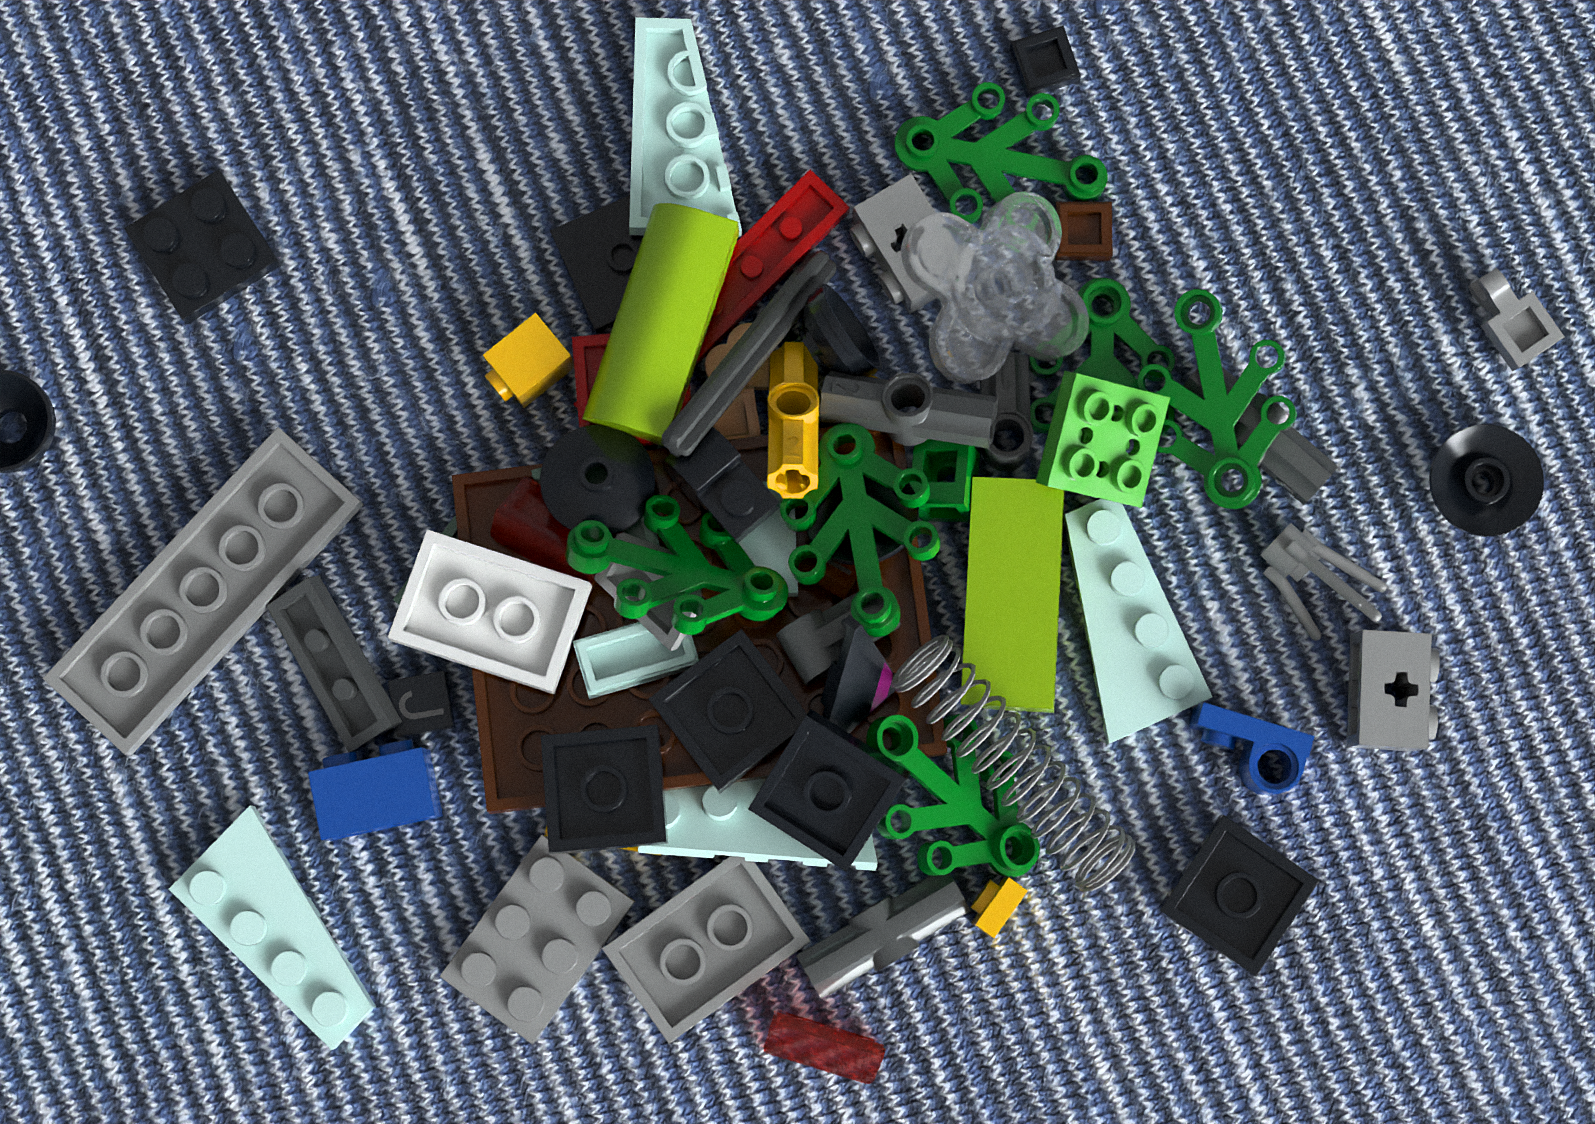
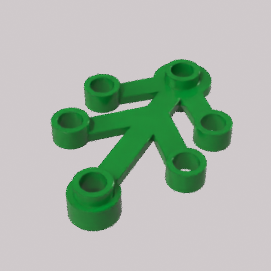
(990, 154)
(1102, 362)
(1218, 409)
(858, 516)
(744, 588)
(959, 804)

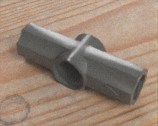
(941, 414)
(1291, 457)
(883, 933)

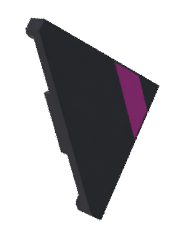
(857, 680)

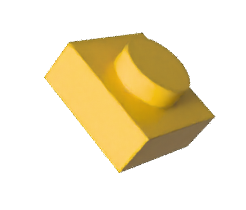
(996, 904)

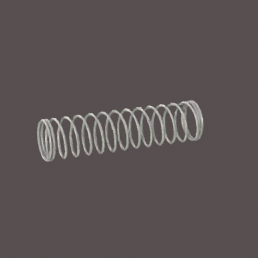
(918, 668)

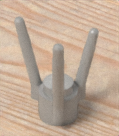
(1296, 554)

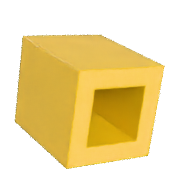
(527, 362)

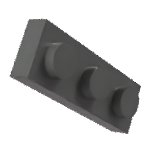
(334, 663)

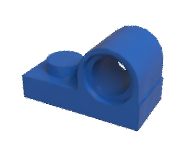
(1226, 727)

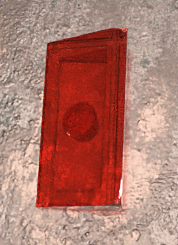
(531, 530)
(824, 1047)

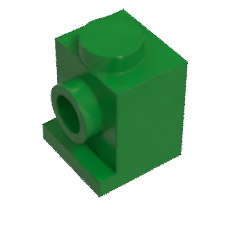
(947, 499)

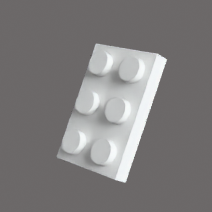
(490, 611)

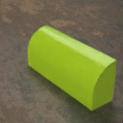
(662, 321)
(1013, 592)

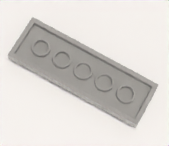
(203, 592)

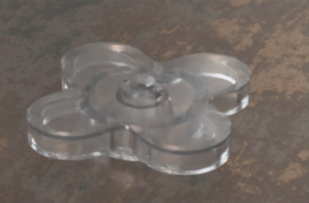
(995, 287)

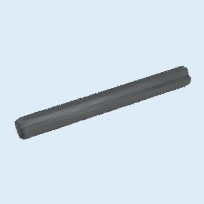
(747, 355)

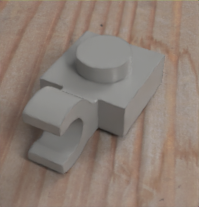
(1519, 326)

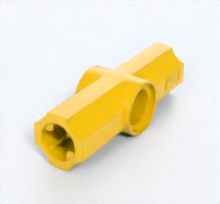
(793, 421)

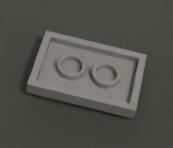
(537, 940)
(706, 945)

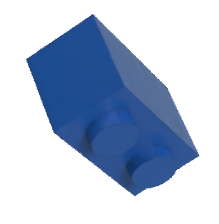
(374, 792)

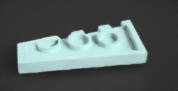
(673, 127)
(1131, 631)
(720, 824)
(264, 917)

